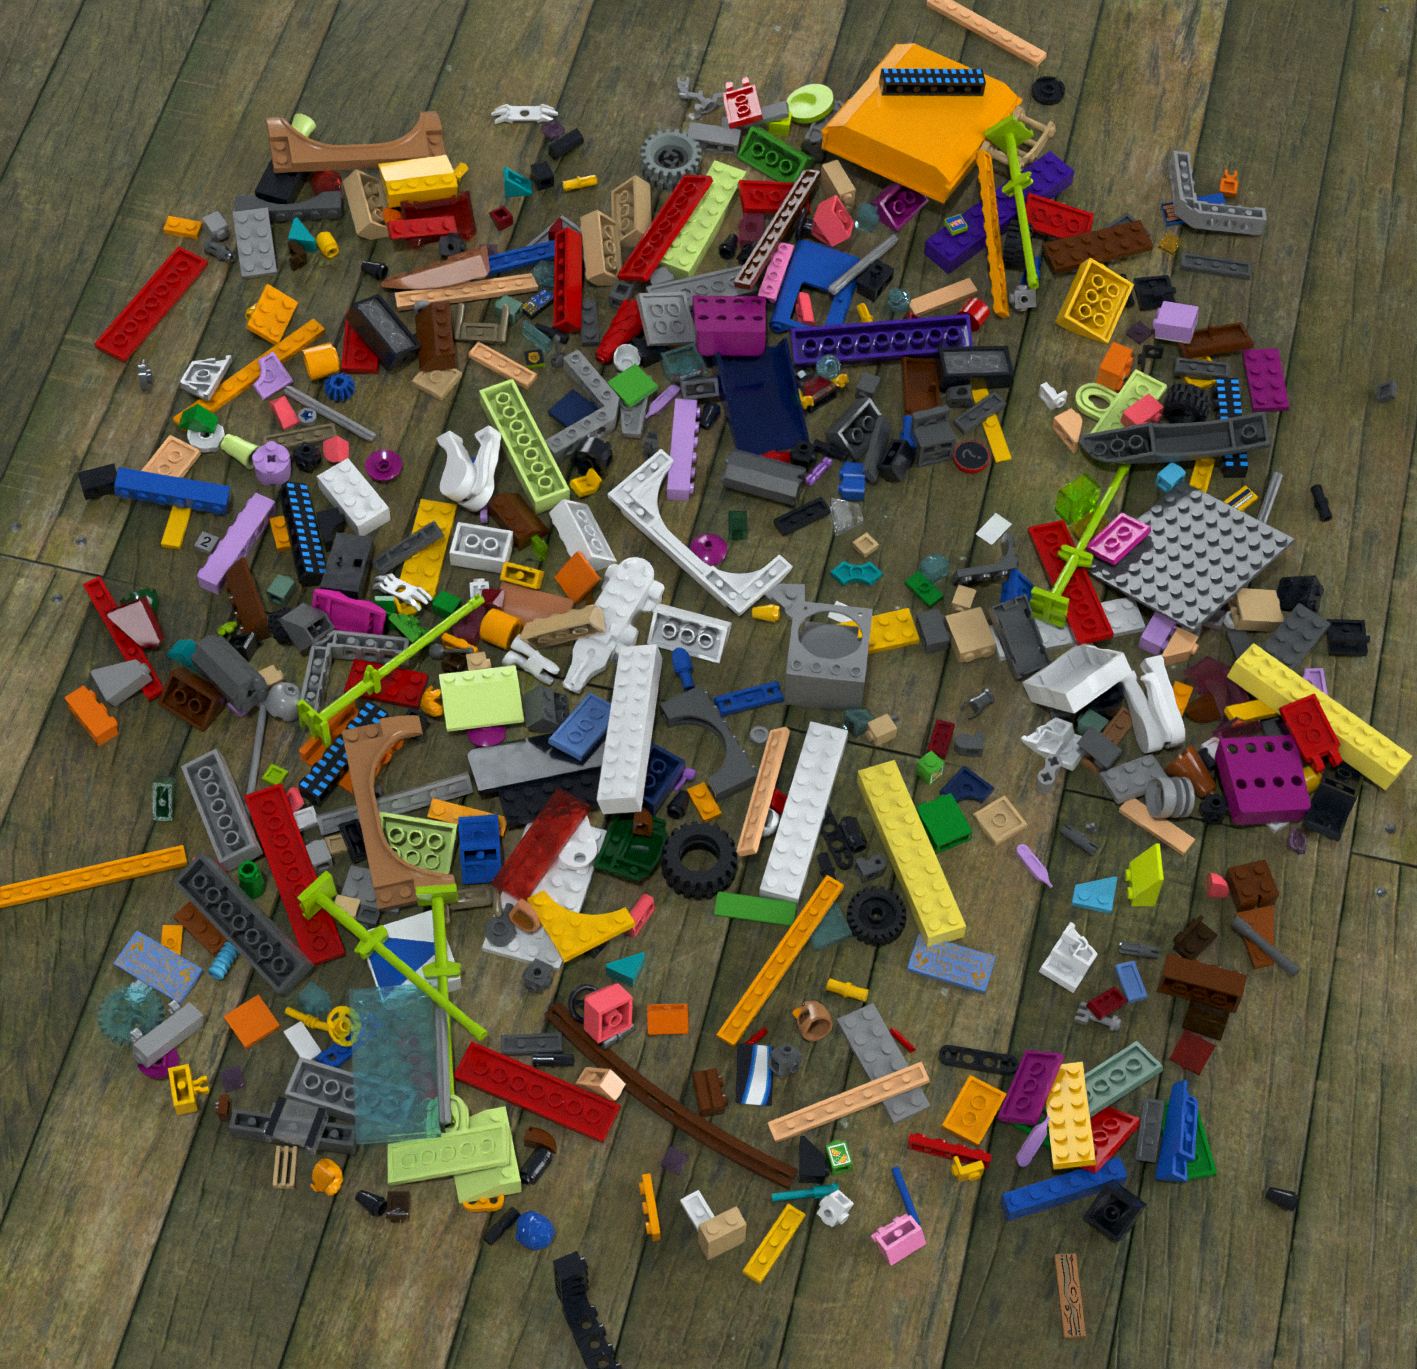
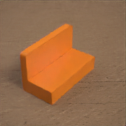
(667, 1019)

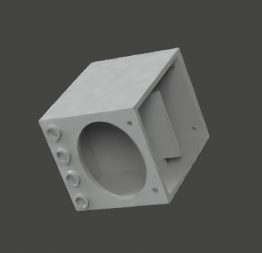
(827, 659)

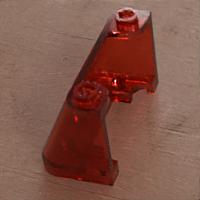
(458, 207)

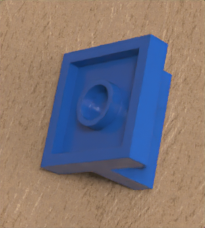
(1016, 586)

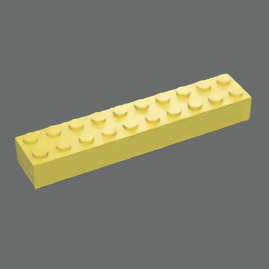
(1360, 743)
(911, 854)

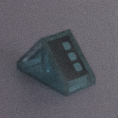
(856, 721)

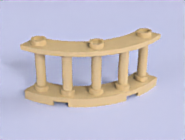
(1025, 158)

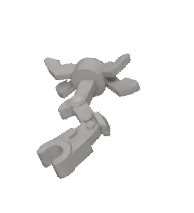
(707, 105)

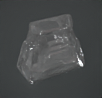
(842, 515)

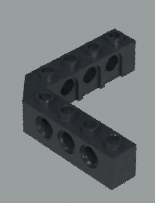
(571, 1289)

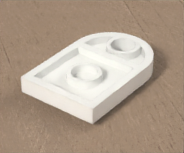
(580, 844)

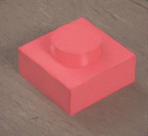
(294, 799)

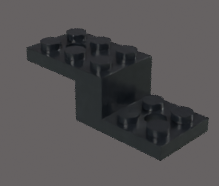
(1333, 800)

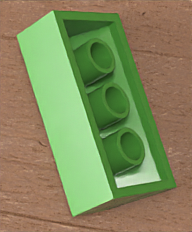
(773, 156)

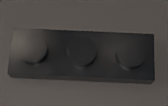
(802, 516)

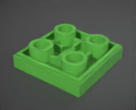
(632, 385)
(409, 626)

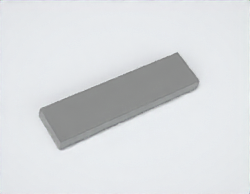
(769, 113)

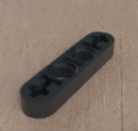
(836, 835)
(979, 1056)

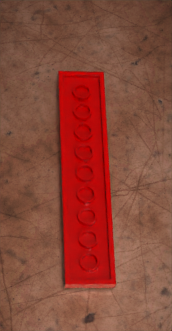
(292, 872)

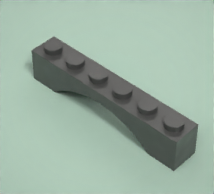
(323, 206)

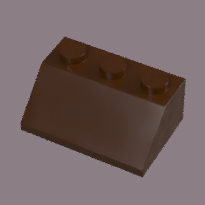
(515, 515)
(192, 698)

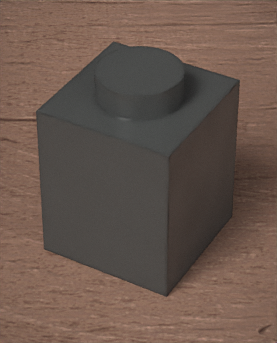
(867, 386)

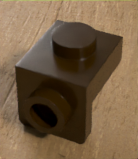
(298, 255)
(454, 663)
(397, 1206)

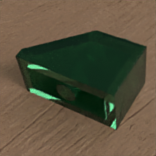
(163, 798)

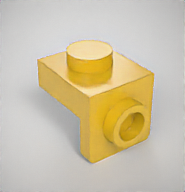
(587, 484)
(404, 608)
(968, 1172)

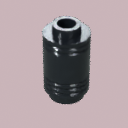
(853, 834)
(535, 1166)

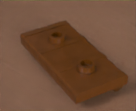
(1216, 341)
(919, 384)

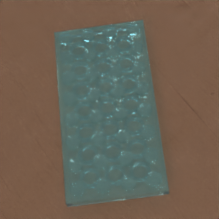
(394, 1064)

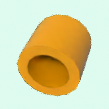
(321, 361)
(500, 628)

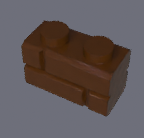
(708, 1092)

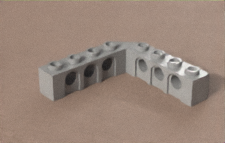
(1208, 215)
(597, 424)
(348, 647)

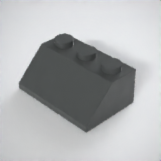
(854, 428)

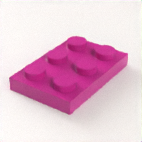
(1118, 538)

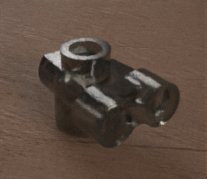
(815, 152)

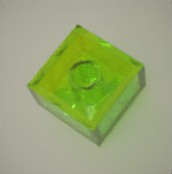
(1077, 499)

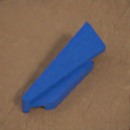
(1178, 1135)

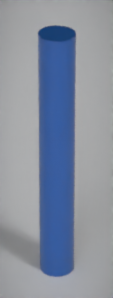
(905, 1194)

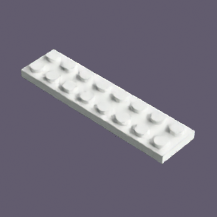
(1121, 613)

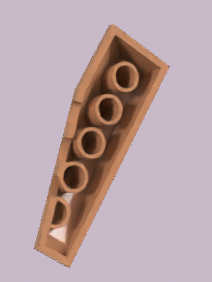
(456, 269)

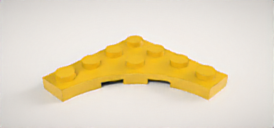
(577, 932)

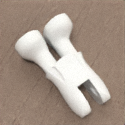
(534, 664)

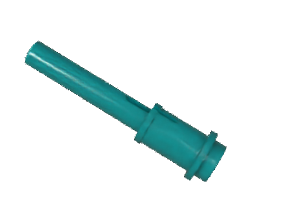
(817, 1192)

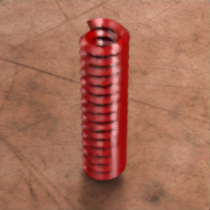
(756, 1037)
(902, 1040)

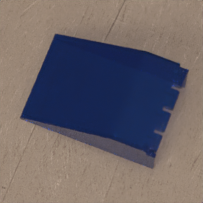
(761, 400)

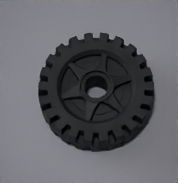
(874, 929)

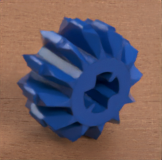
(339, 387)

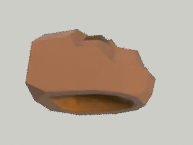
(524, 916)

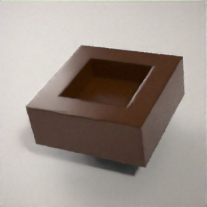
(222, 1107)

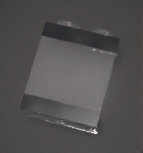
(296, 1124)

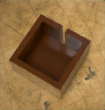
(1248, 883)

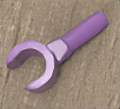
(687, 774)

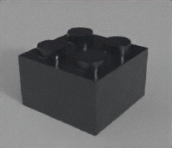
(1115, 1210)

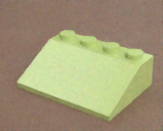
(481, 698)
(421, 840)
(491, 1181)

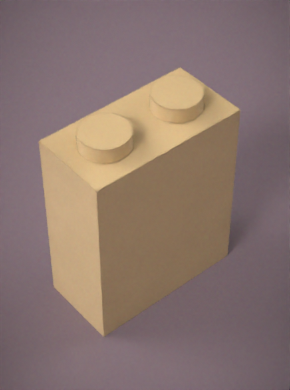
(836, 182)
(1256, 610)
(970, 635)
(722, 1233)

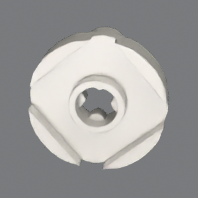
(208, 444)

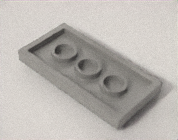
(255, 243)

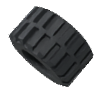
(1013, 248)
(1186, 404)

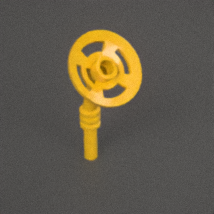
(339, 1027)

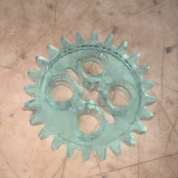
(137, 998)

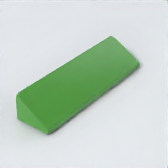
(755, 909)

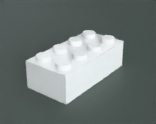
(354, 497)

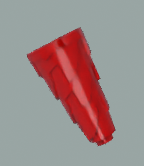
(621, 331)

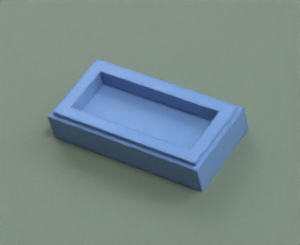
(1130, 982)

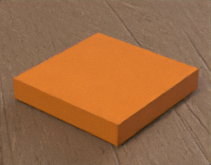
(577, 577)
(252, 1021)

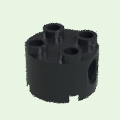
(592, 454)
(1108, 703)

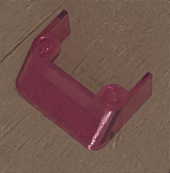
(1211, 677)

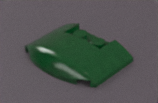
(630, 853)

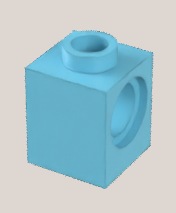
(1170, 477)

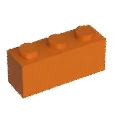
(92, 715)

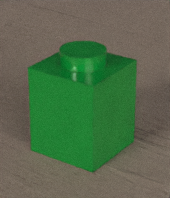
(445, 604)

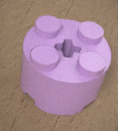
(272, 464)

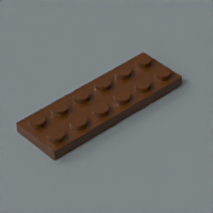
(1099, 245)

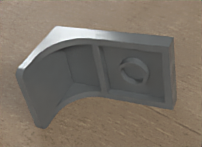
(997, 571)

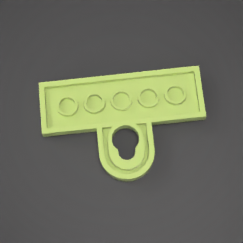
(1133, 390)
(452, 1153)

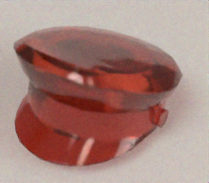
(326, 181)

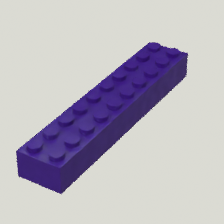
(949, 252)
(879, 340)

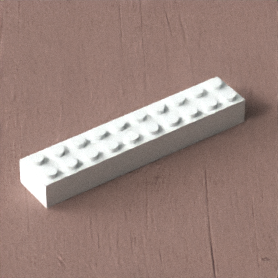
(630, 729)
(804, 813)

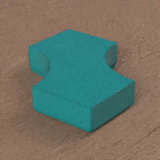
(847, 573)

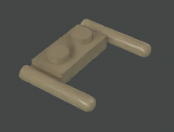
(481, 331)
(476, 898)

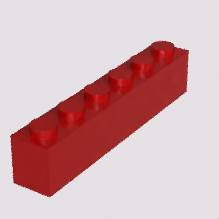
(567, 280)

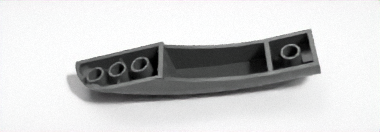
(1179, 441)

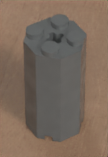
(763, 476)
(229, 672)

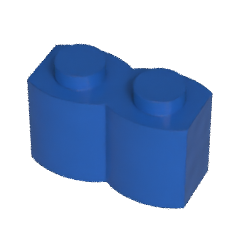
(852, 482)

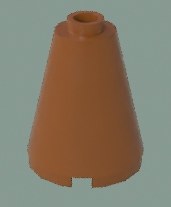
(1192, 766)

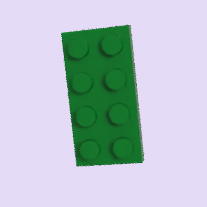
(1203, 1165)

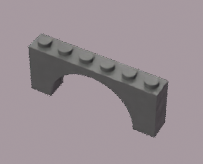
(696, 709)

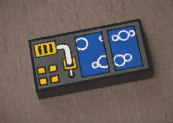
(538, 302)

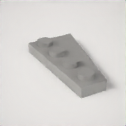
(633, 418)

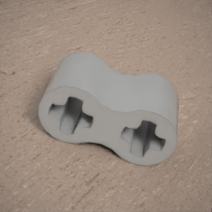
(1050, 771)

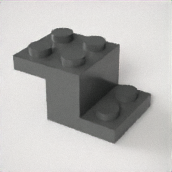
(932, 436)

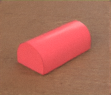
(804, 309)
(640, 913)

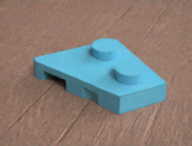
(1095, 895)

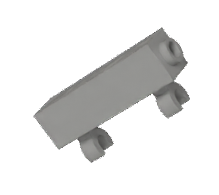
(167, 1035)

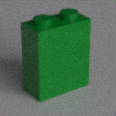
(944, 823)

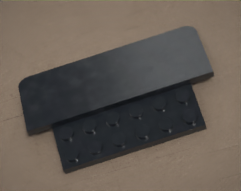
(530, 772)

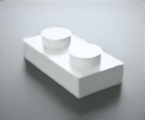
(696, 1208)

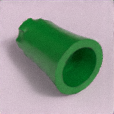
(251, 879)

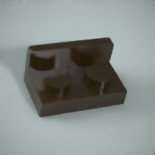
(1194, 939)
(1205, 1019)

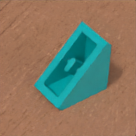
(515, 184)
(302, 236)
(182, 651)
(626, 969)

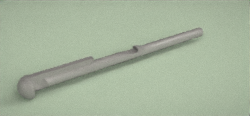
(256, 751)

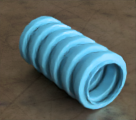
(223, 961)

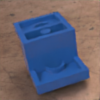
(479, 848)

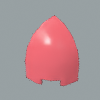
(336, 449)
(1216, 886)

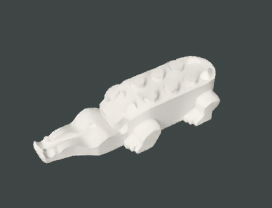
(625, 595)

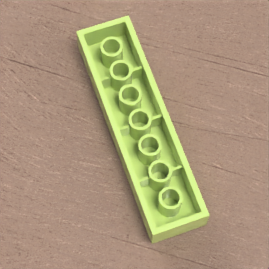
(705, 222)
(524, 446)

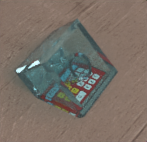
(682, 363)

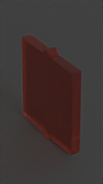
(1192, 1052)

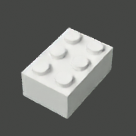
(481, 547)

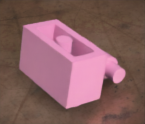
(899, 1238)

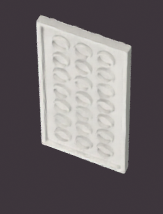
(568, 890)

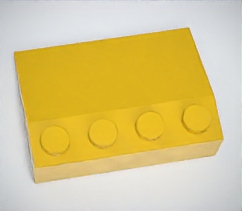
(418, 180)
(1094, 302)

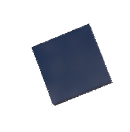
(571, 409)

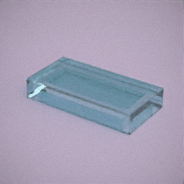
(536, 337)

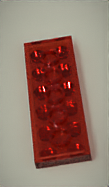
(541, 845)

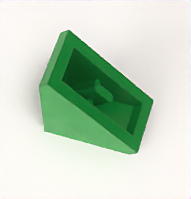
(198, 419)

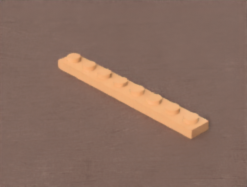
(988, 30)
(469, 291)
(763, 792)
(848, 1102)

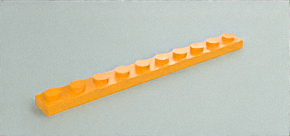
(992, 230)
(250, 374)
(92, 876)
(780, 961)

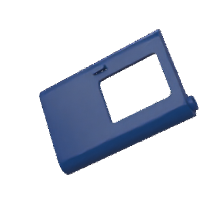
(818, 268)

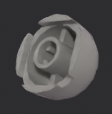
(282, 701)

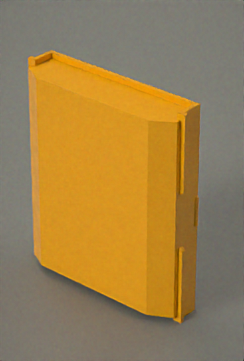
(917, 139)

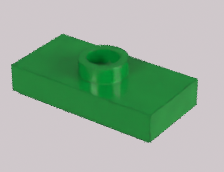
(924, 589)
(388, 604)

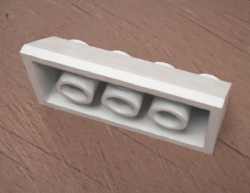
(581, 533)
(696, 633)

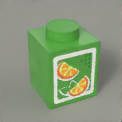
(930, 768)
(838, 1157)

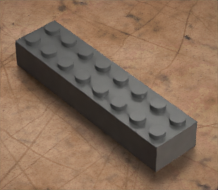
(243, 924)

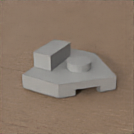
(785, 596)

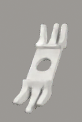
(512, 113)
(407, 595)

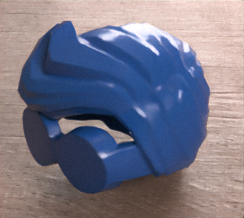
(534, 1230)

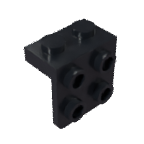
(1300, 590)

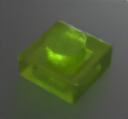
(539, 547)

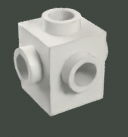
(834, 1208)

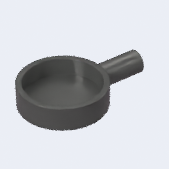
(145, 375)
(500, 930)

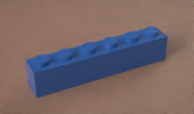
(172, 491)
(1060, 1190)

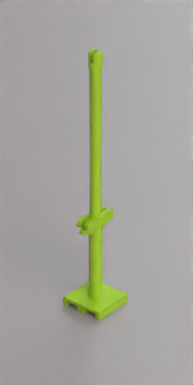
(1007, 136)
(1052, 606)
(318, 722)
(319, 896)
(441, 969)

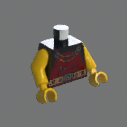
(817, 391)

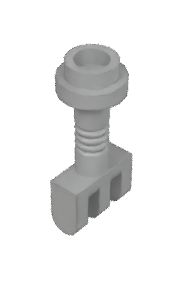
(1086, 1015)

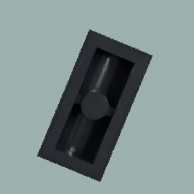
(565, 144)
(353, 839)

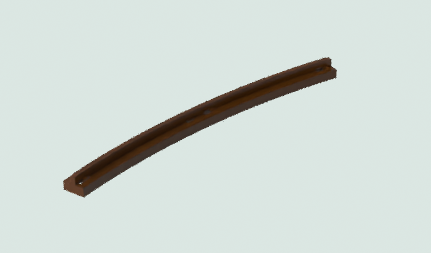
(683, 1118)

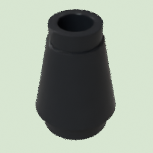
(728, 246)
(375, 269)
(709, 415)
(677, 807)
(1283, 1198)
(372, 1203)

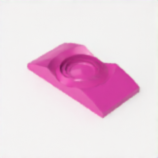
(349, 613)

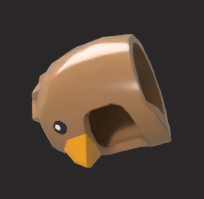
(813, 1020)

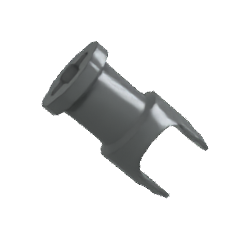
(222, 251)
(648, 447)
(979, 702)

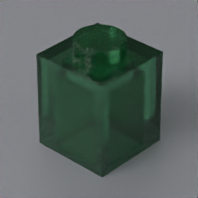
(737, 525)

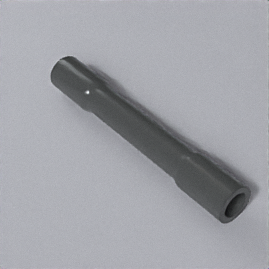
(1247, 931)

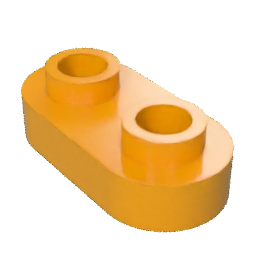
(484, 1205)

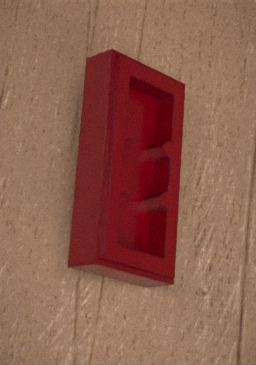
(941, 738)
(1106, 1003)

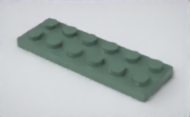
(1118, 1076)

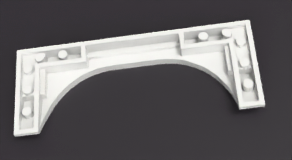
(638, 503)

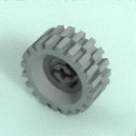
(671, 148)

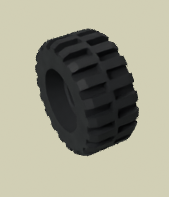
(699, 838)

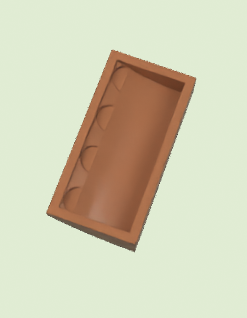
(532, 604)

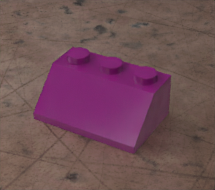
(898, 205)

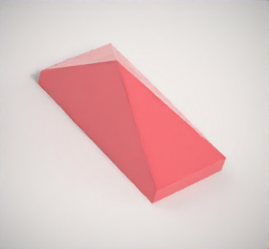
(284, 412)

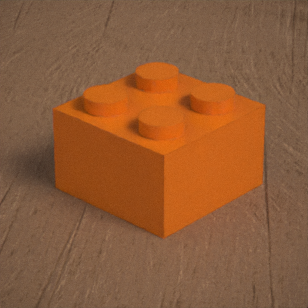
(1115, 367)

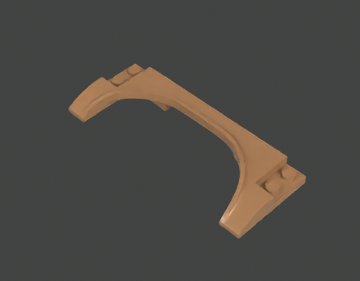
(298, 153)
(391, 876)

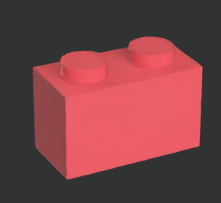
(1143, 411)

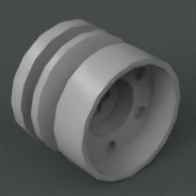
(1169, 797)

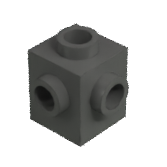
(538, 976)
(784, 1060)

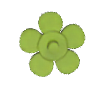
(227, 627)

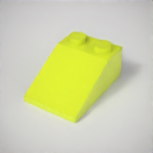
(1145, 877)

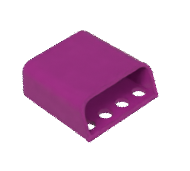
(729, 335)
(1263, 784)

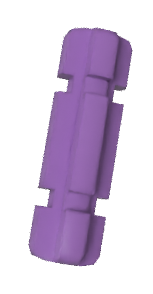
(818, 471)

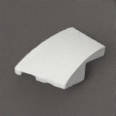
(1056, 738)
(1069, 959)

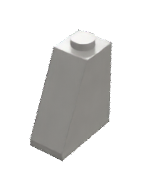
(121, 680)

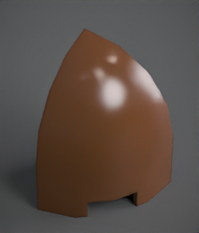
(1203, 709)
(643, 822)
(540, 1138)

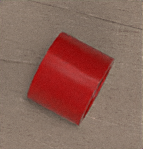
(978, 312)

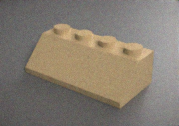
(366, 204)
(631, 210)
(601, 248)
(564, 627)

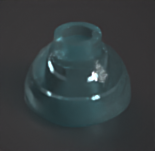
(898, 299)
(828, 366)

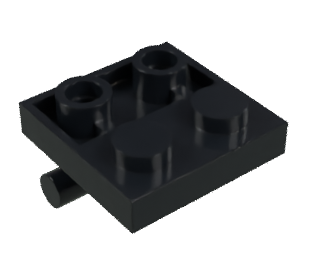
(1153, 291)
(1347, 637)

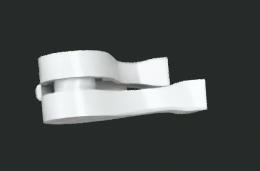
(467, 481)
(1158, 718)

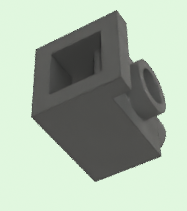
(619, 293)

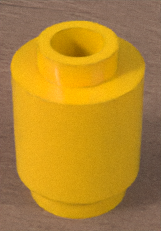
(327, 244)

